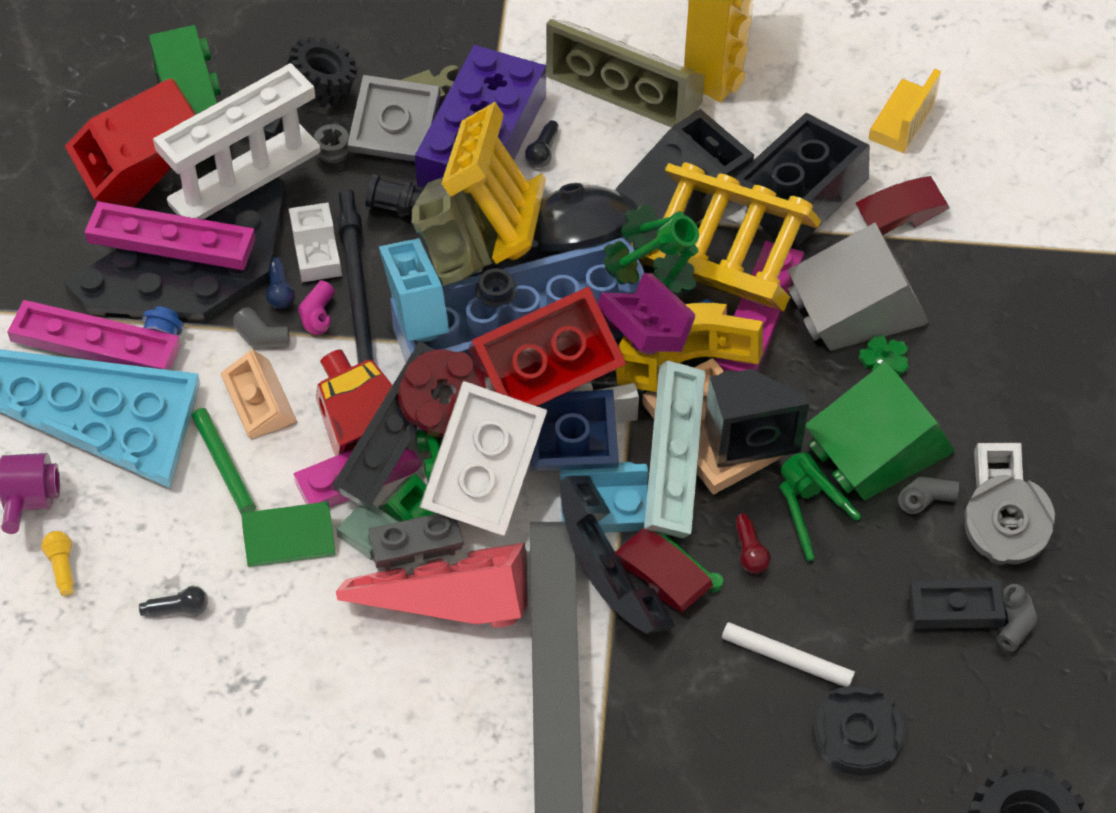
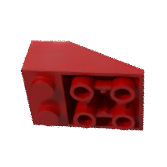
(118, 148)

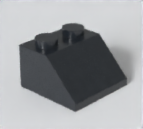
(753, 418)

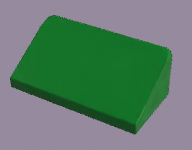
(288, 534)

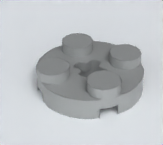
(1016, 496)

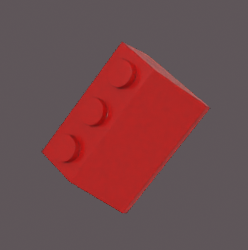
(548, 350)

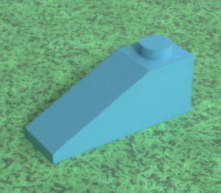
(415, 290)

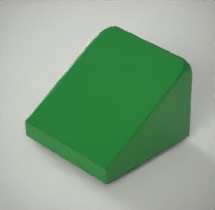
(405, 500)

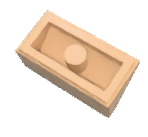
(257, 395)

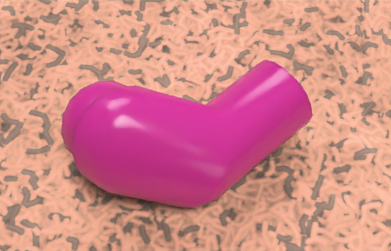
(312, 308)

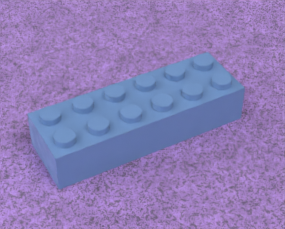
(536, 287)

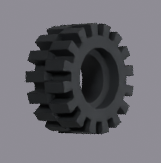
(335, 67)

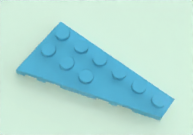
(103, 407)

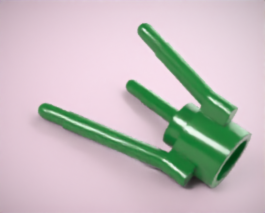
(807, 480)

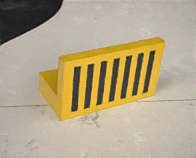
(905, 113)

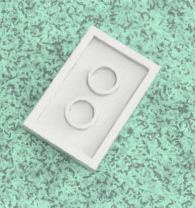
(483, 458)

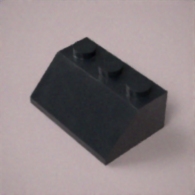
(812, 164)

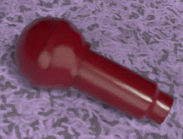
(754, 556)

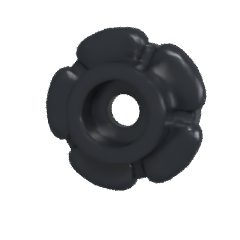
(492, 281)

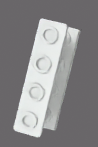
(229, 122)

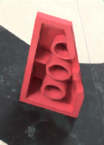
(475, 590)

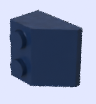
(577, 433)

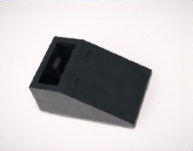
(692, 141)

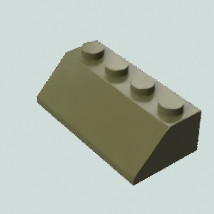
(621, 73)

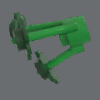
(670, 235)

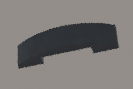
(582, 511)

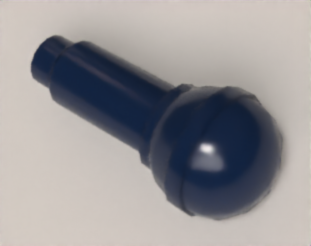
(280, 293)

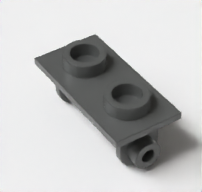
(426, 535)

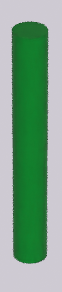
(223, 460)

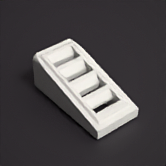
(999, 453)

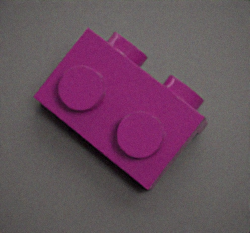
(651, 317)

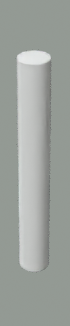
(788, 655)

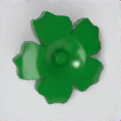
(879, 352)

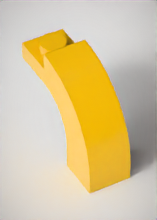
(710, 336)

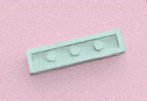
(674, 450)

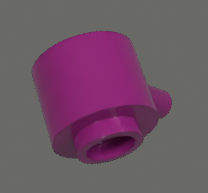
(26, 485)

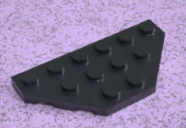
(195, 290)

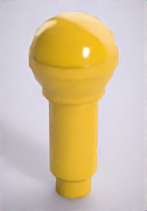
(57, 549)

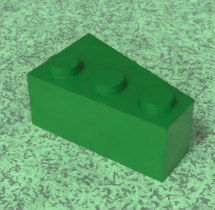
(182, 57)

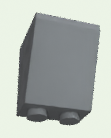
(855, 291)

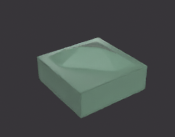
(355, 528)

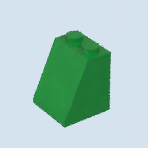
(877, 434)

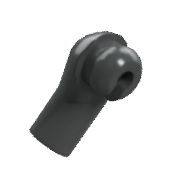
(256, 332)
(924, 491)
(1020, 617)

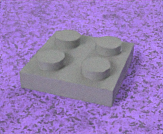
(392, 117)

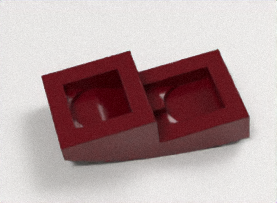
(904, 202)
(665, 569)

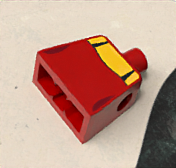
(349, 398)

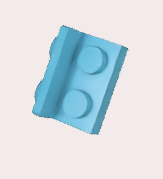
(623, 492)

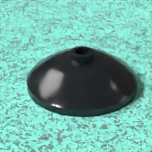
(580, 217)

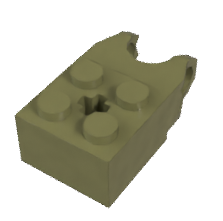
(454, 231)

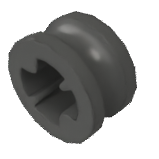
(333, 133)

